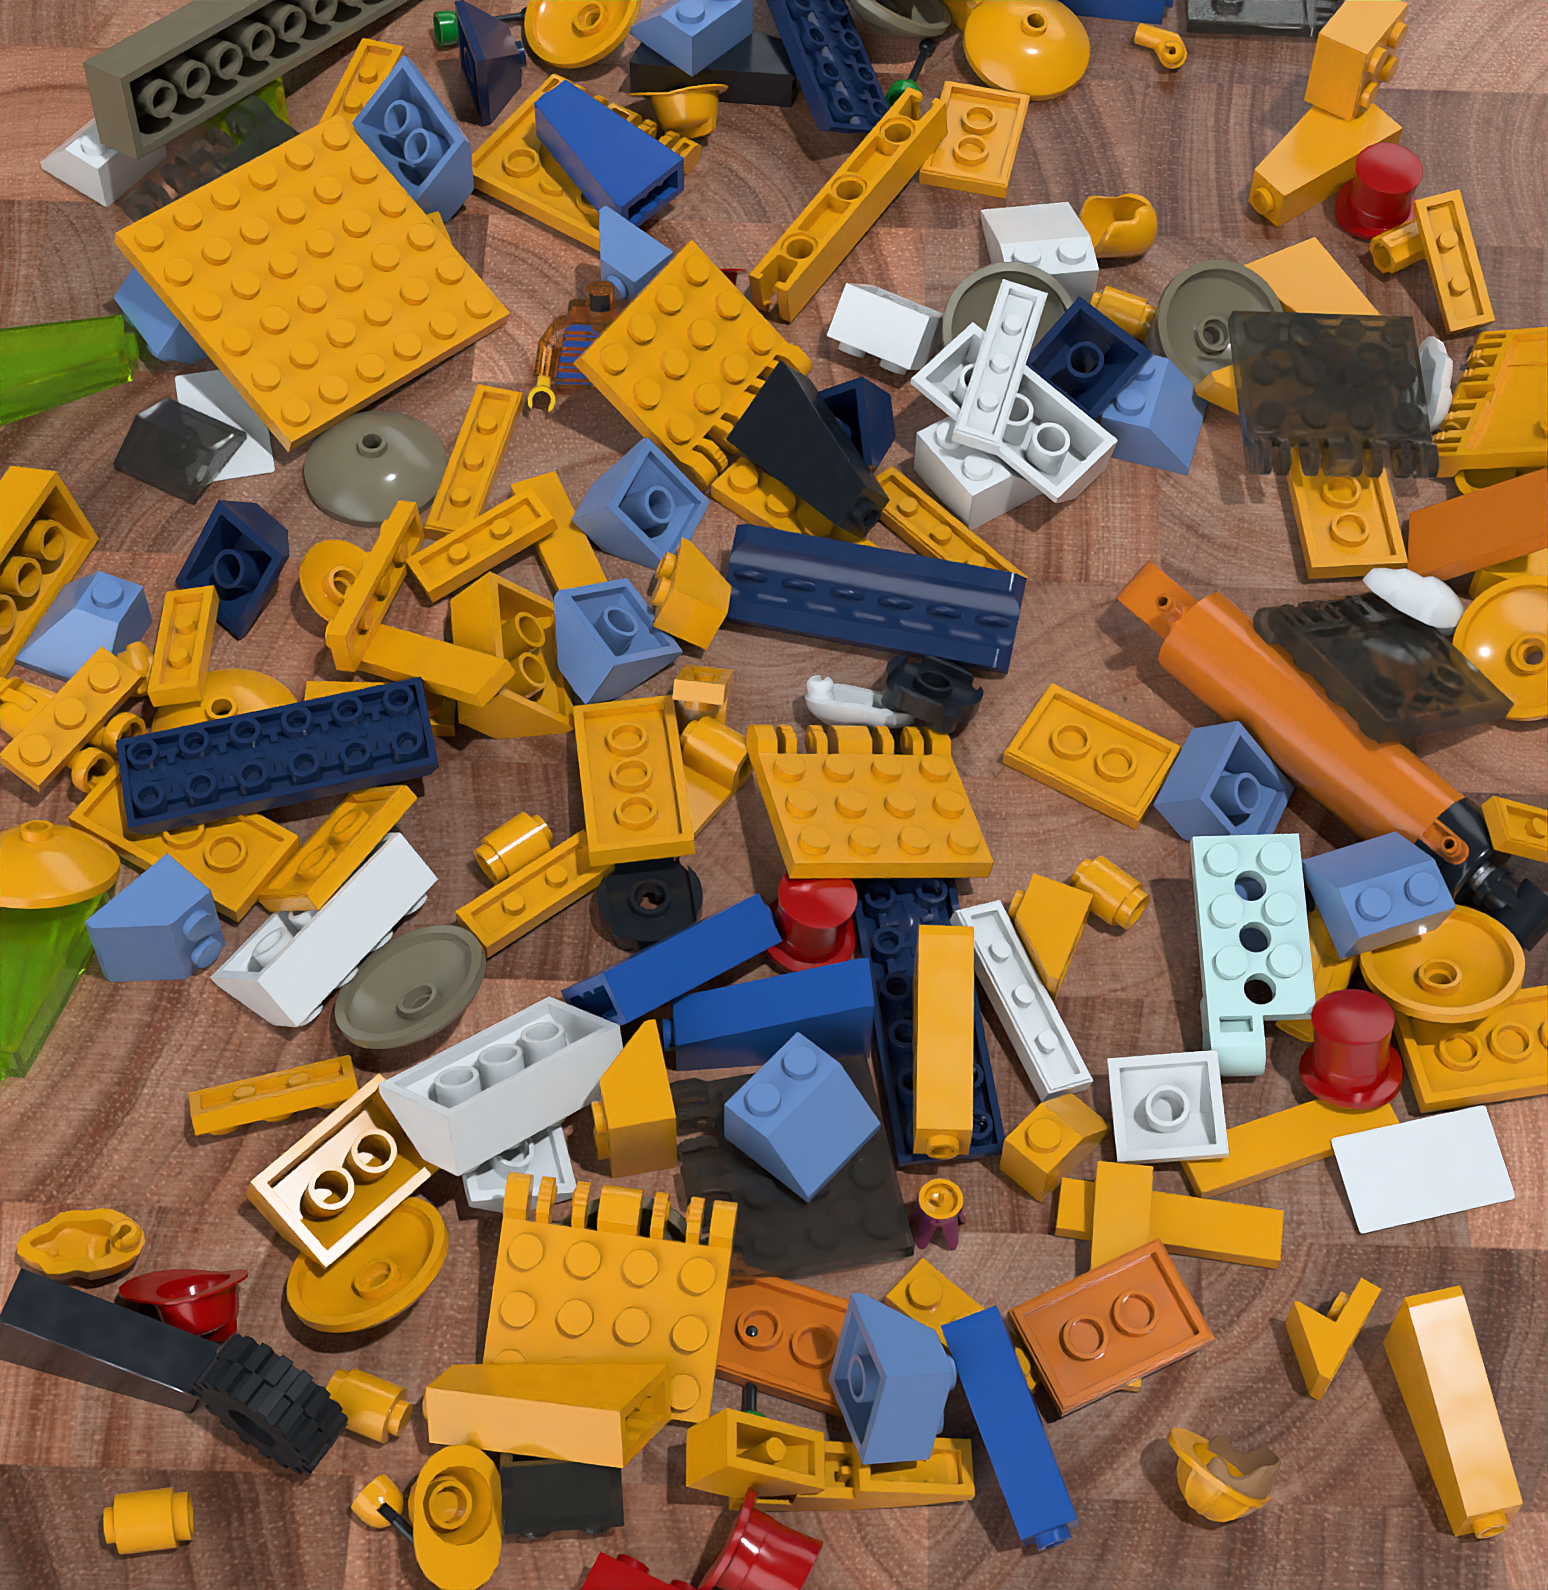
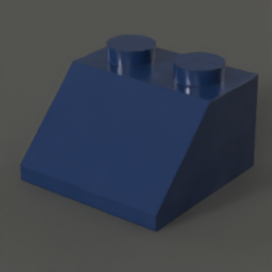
(1088, 358)

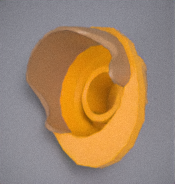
(1220, 1479)

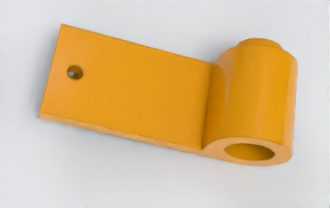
(714, 767)

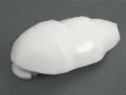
(1437, 376)
(1418, 596)
(850, 705)

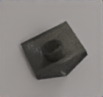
(177, 449)

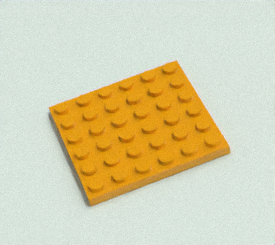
(312, 280)

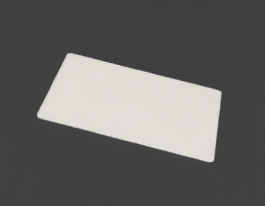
(216, 397)
(1422, 1169)

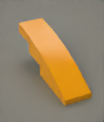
(855, 1486)

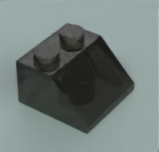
(559, 1496)

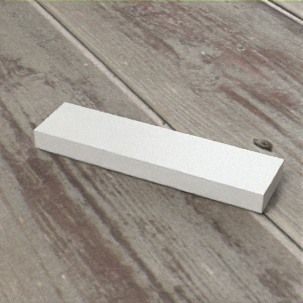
(999, 367)
(1023, 1003)

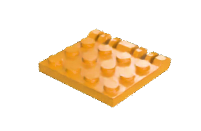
(526, 175)
(687, 362)
(1499, 405)
(864, 811)
(608, 1290)

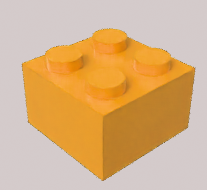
(1356, 55)

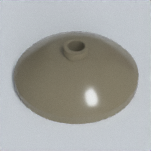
(904, 17)
(977, 294)
(1200, 302)
(371, 463)
(411, 987)

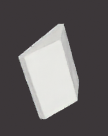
(1167, 1107)
(538, 1155)

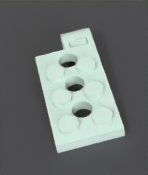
(1227, 1016)

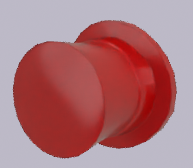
(1380, 191)
(813, 922)
(1352, 1051)
(762, 1554)

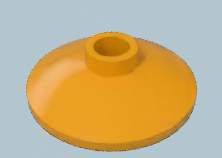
(328, 572)

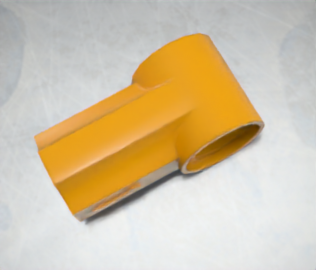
(1397, 248)

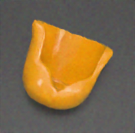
(1119, 225)

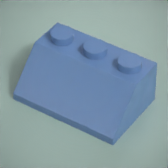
(418, 141)

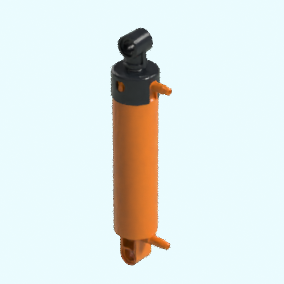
(1320, 747)

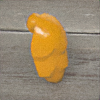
(83, 1244)

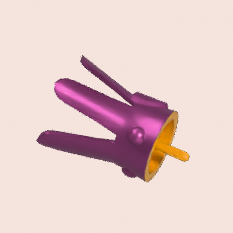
(939, 1205)

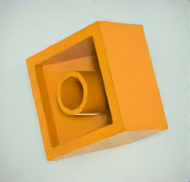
(636, 1109)

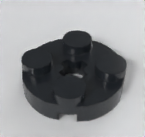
(931, 691)
(637, 927)

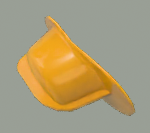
(687, 110)
(457, 1518)

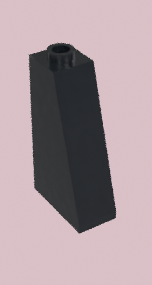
(753, 70)
(807, 450)
(100, 1343)

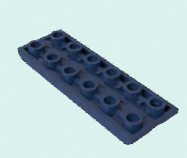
(830, 64)
(873, 597)
(276, 757)
(887, 934)

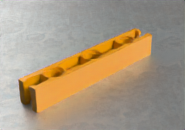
(848, 205)

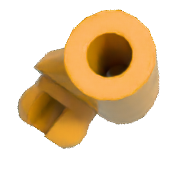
(1165, 43)

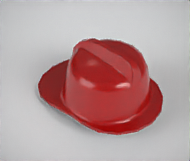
(191, 1299)

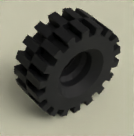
(270, 1403)

